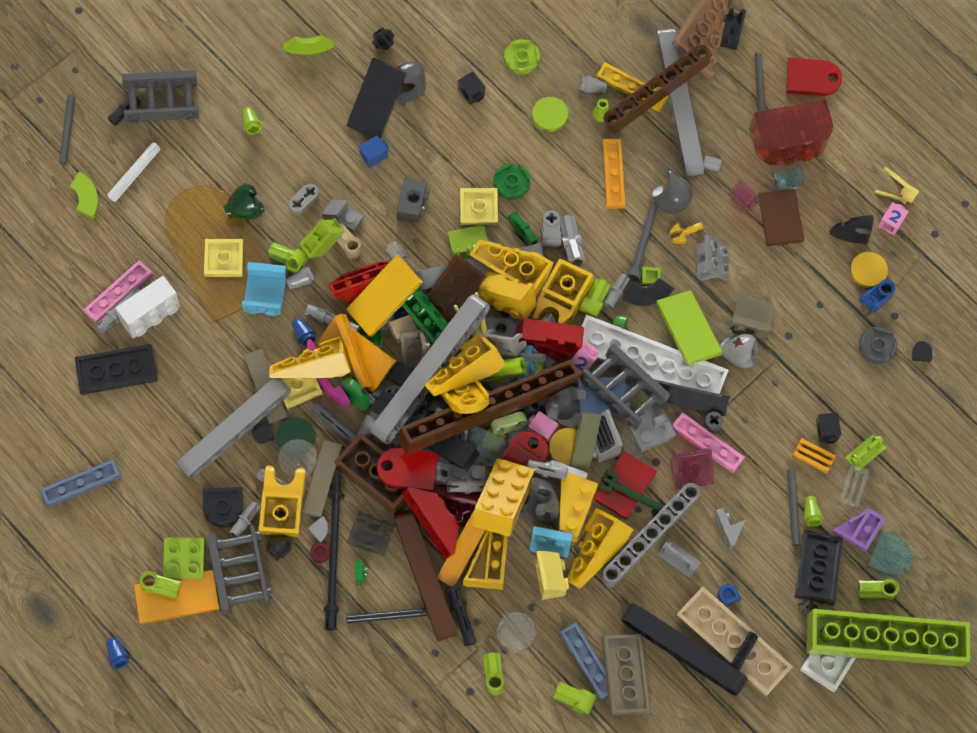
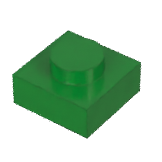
(360, 573)

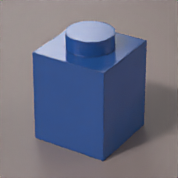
(373, 151)

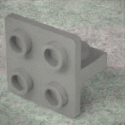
(712, 259)

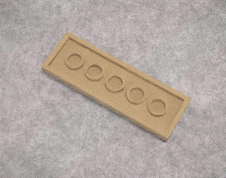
(725, 635)

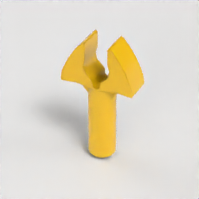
(684, 231)

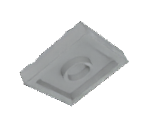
(654, 429)

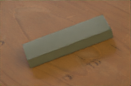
(585, 440)

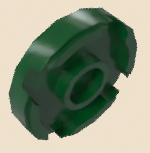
(294, 429)

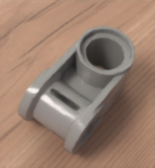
(551, 231)

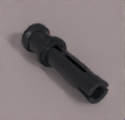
(458, 606)

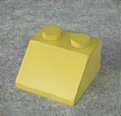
(550, 574)

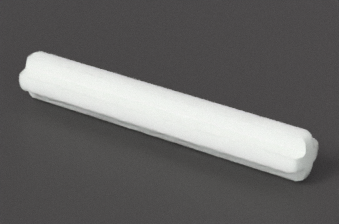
(133, 172)

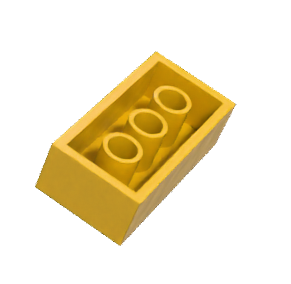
(503, 497)

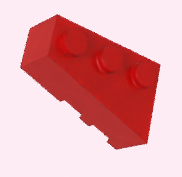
(551, 338)

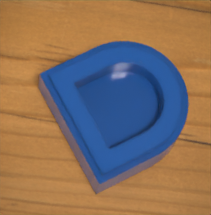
(728, 595)

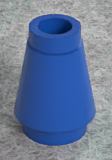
(303, 331)
(117, 655)

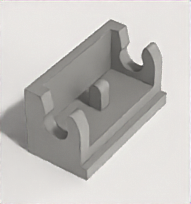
(506, 345)

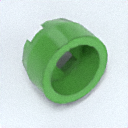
(621, 321)

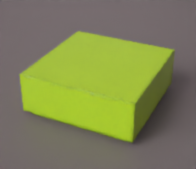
(650, 275)

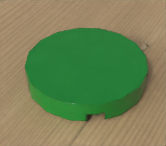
(512, 181)
(354, 393)

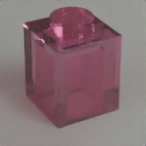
(744, 196)

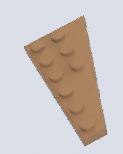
(703, 27)

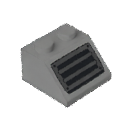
(608, 441)

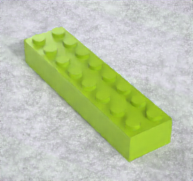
(888, 637)

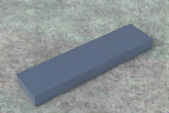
(80, 483)
(586, 659)

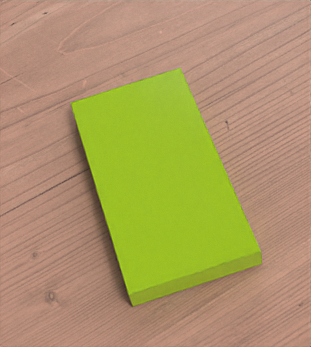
(689, 328)

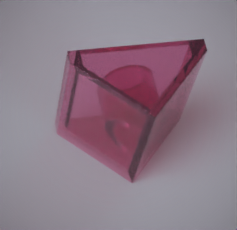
(692, 467)

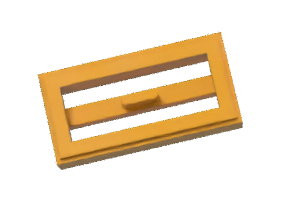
(816, 449)

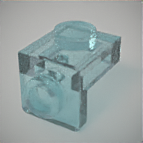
(788, 179)

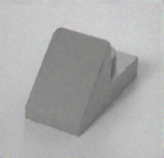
(343, 214)
(729, 532)

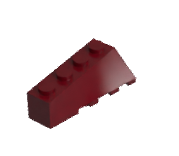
(458, 503)

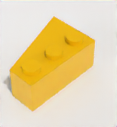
(508, 295)
(574, 503)
(489, 563)

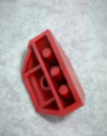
(351, 284)
(435, 518)

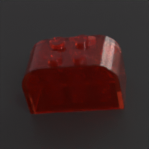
(791, 132)

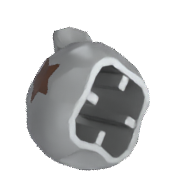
(740, 349)

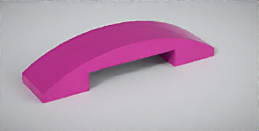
(336, 394)

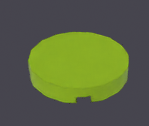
(521, 56)
(550, 114)

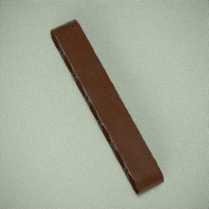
(660, 80)
(424, 575)

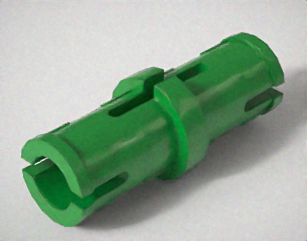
(522, 228)

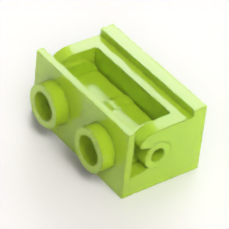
(321, 238)

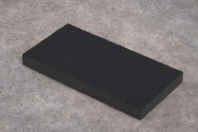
(376, 98)
(115, 369)
(818, 567)

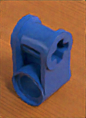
(876, 298)

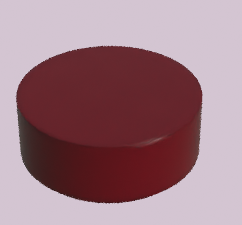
(320, 552)

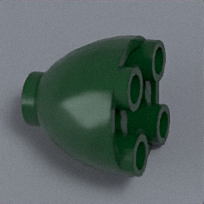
(244, 204)

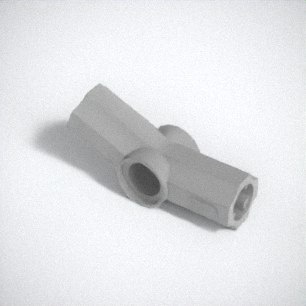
(571, 241)

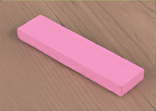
(118, 291)
(704, 439)

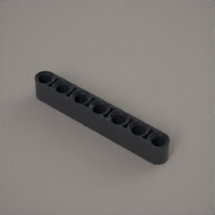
(684, 649)

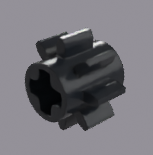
(383, 38)

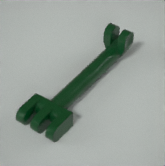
(611, 483)

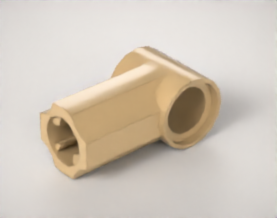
(348, 240)

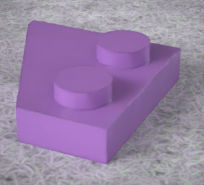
(861, 529)

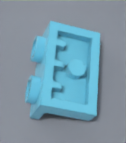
(550, 541)

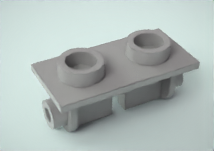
(679, 558)

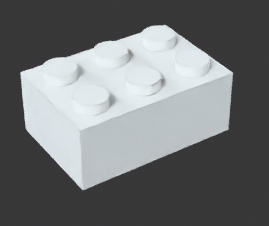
(148, 307)

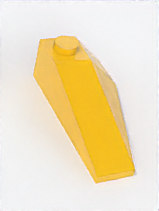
(513, 263)
(324, 362)
(474, 362)
(602, 541)

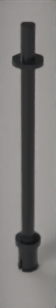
(331, 608)

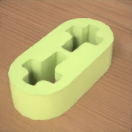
(509, 423)

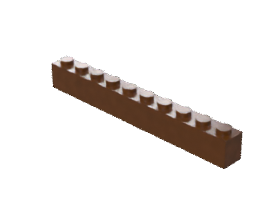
(501, 402)

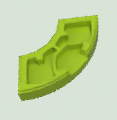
(308, 46)
(86, 194)

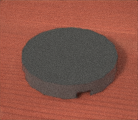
(878, 345)

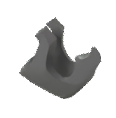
(416, 76)
(676, 195)
(564, 406)
(541, 502)

